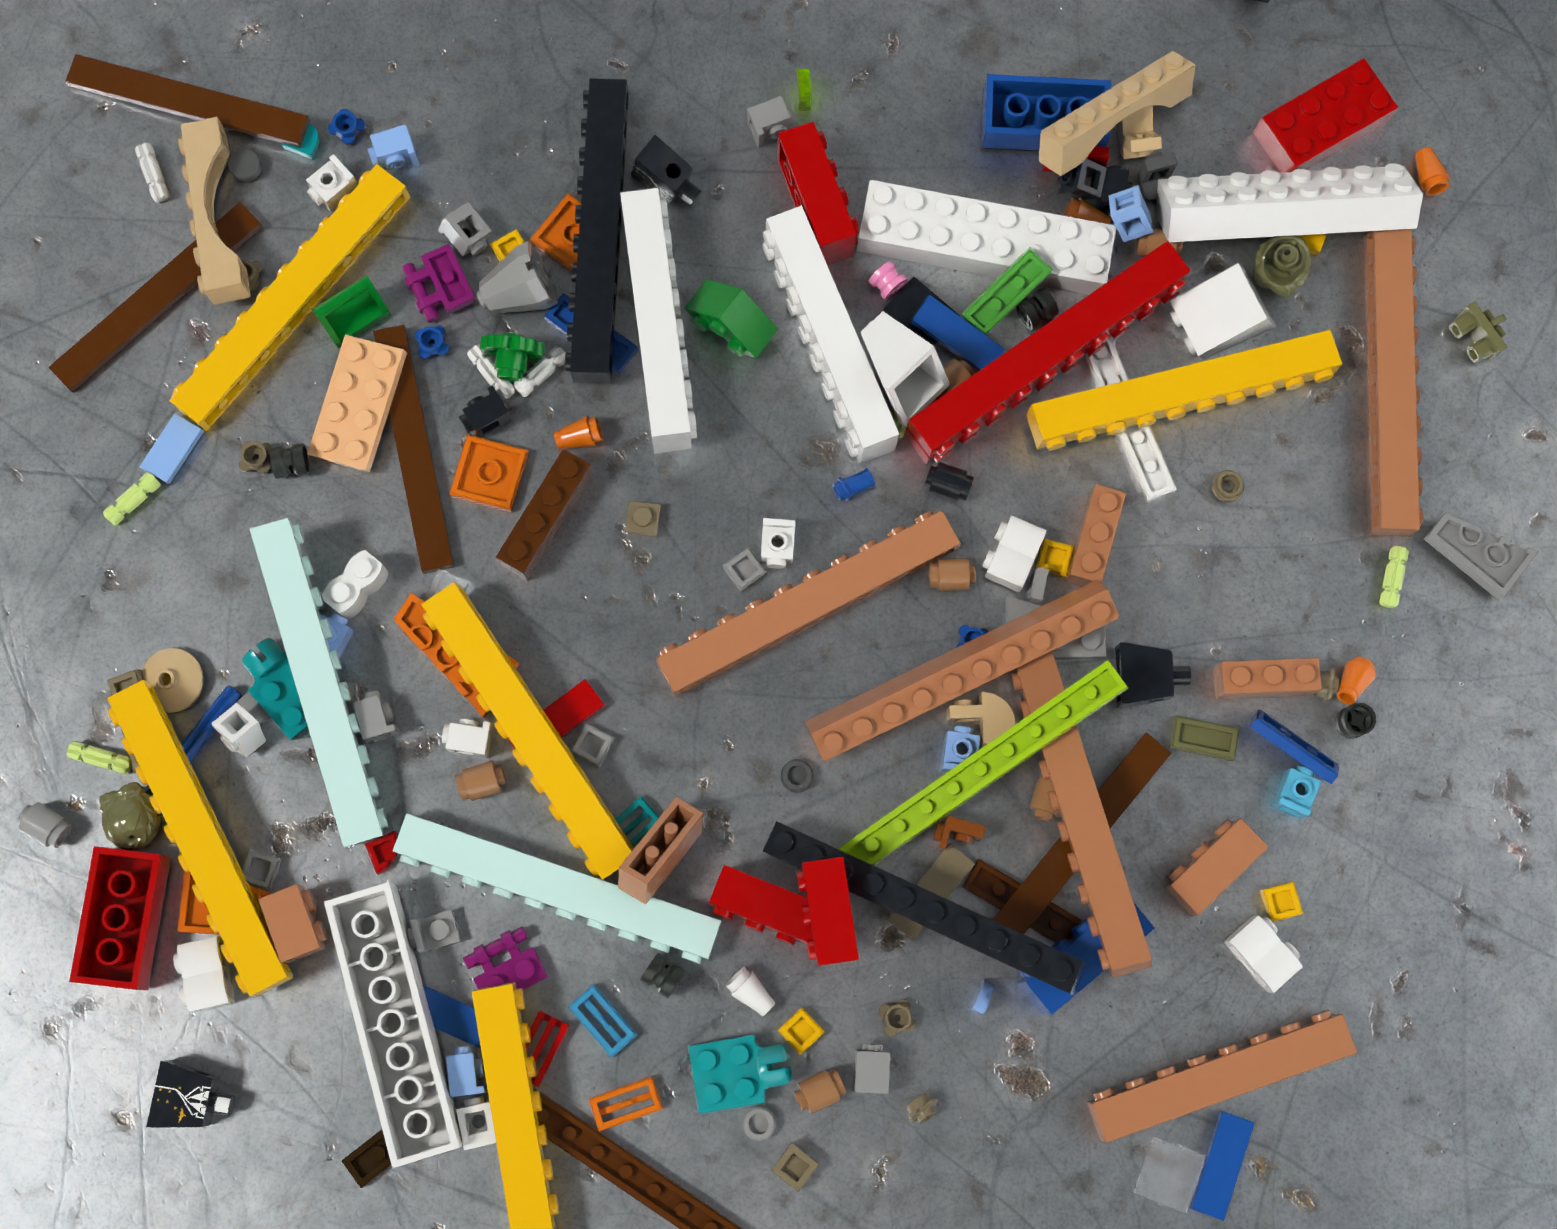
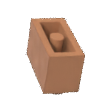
(293, 923)

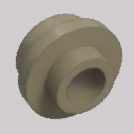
(1235, 481)

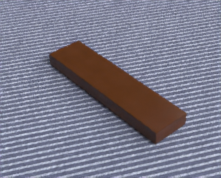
(997, 888)

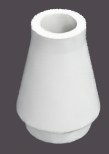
(750, 991)

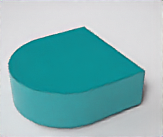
(309, 145)

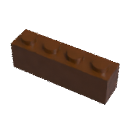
(545, 514)

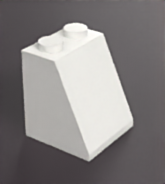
(1221, 313)
(904, 365)

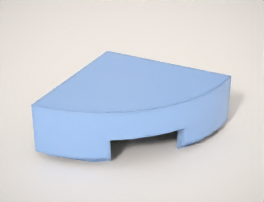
(982, 998)

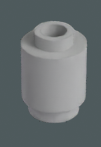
(44, 825)

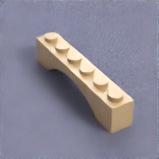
(1075, 135)
(206, 157)

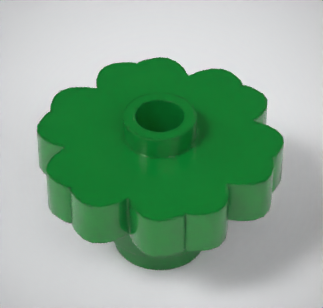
(511, 353)

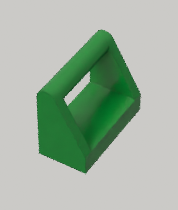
(351, 311)

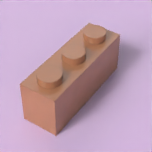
(1095, 535)
(1267, 678)
(660, 850)
(1215, 866)

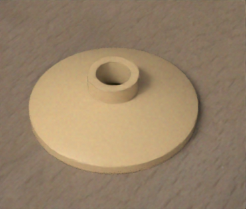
(185, 676)

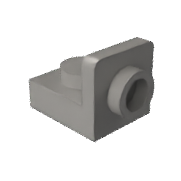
(434, 931)

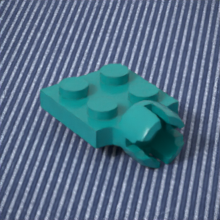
(275, 687)
(736, 1072)

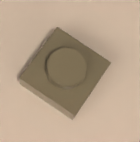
(642, 519)
(795, 1167)

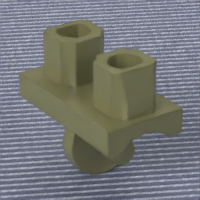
(1483, 329)

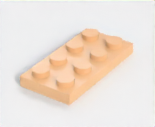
(357, 403)

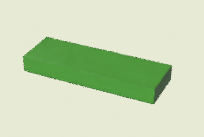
(1007, 291)

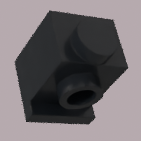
(1115, 181)
(1073, 182)
(485, 414)

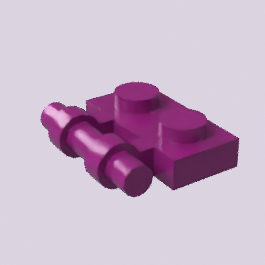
(448, 279)
(522, 968)

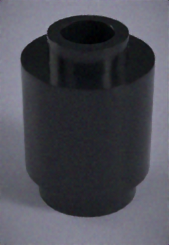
(949, 481)

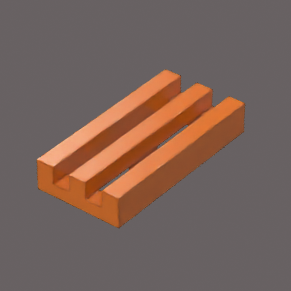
(653, 1093)

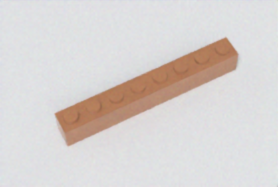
(1220, 1077)

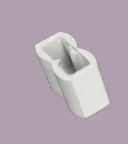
(1014, 554)
(360, 579)
(1263, 953)
(204, 974)

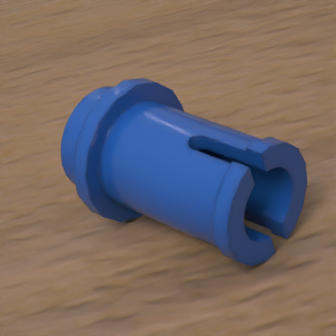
(853, 484)

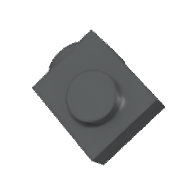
(1153, 168)

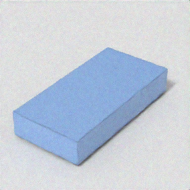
(171, 449)

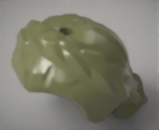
(1280, 270)
(129, 817)

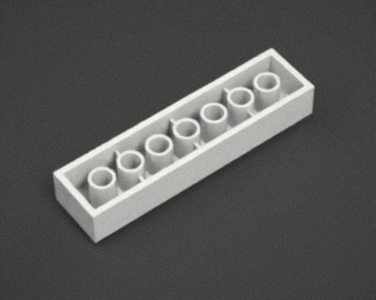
(1287, 203)
(983, 236)
(656, 314)
(830, 336)
(394, 1024)

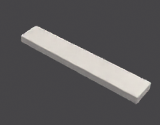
(1137, 442)

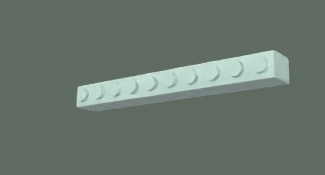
(318, 682)
(555, 886)

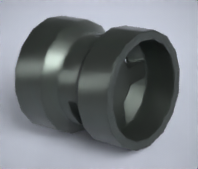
(1037, 308)
(289, 460)
(1362, 718)
(662, 975)

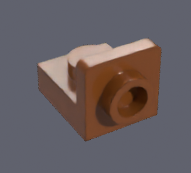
(964, 831)

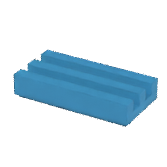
(621, 1042)

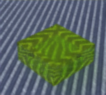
(803, 89)

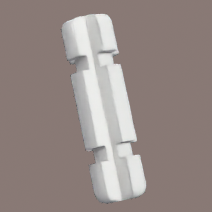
(152, 172)
(486, 367)
(540, 371)

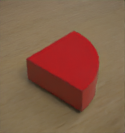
(381, 851)

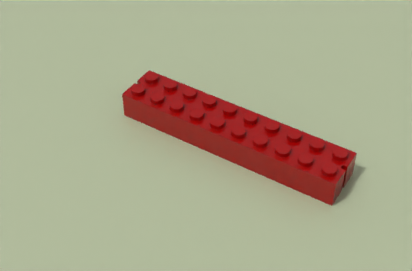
(1046, 353)

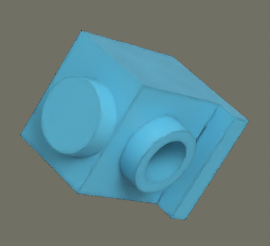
(1286, 796)

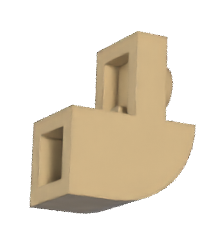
(1137, 136)
(991, 712)

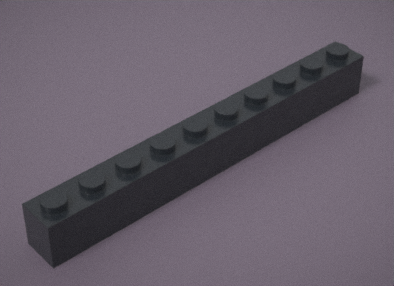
(598, 231)
(934, 911)

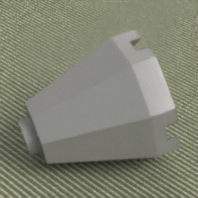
(518, 283)

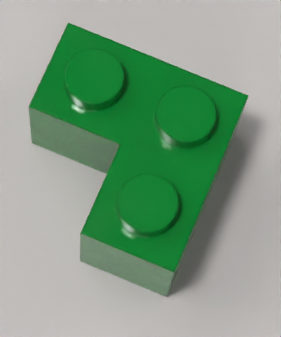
(732, 316)

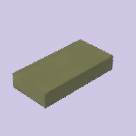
(1204, 738)

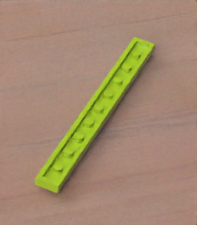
(987, 765)

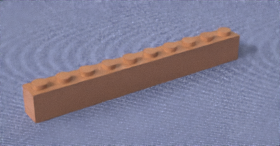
(1393, 383)
(807, 603)
(962, 669)
(1086, 829)

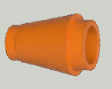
(1431, 173)
(581, 433)
(1356, 678)

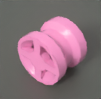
(888, 280)

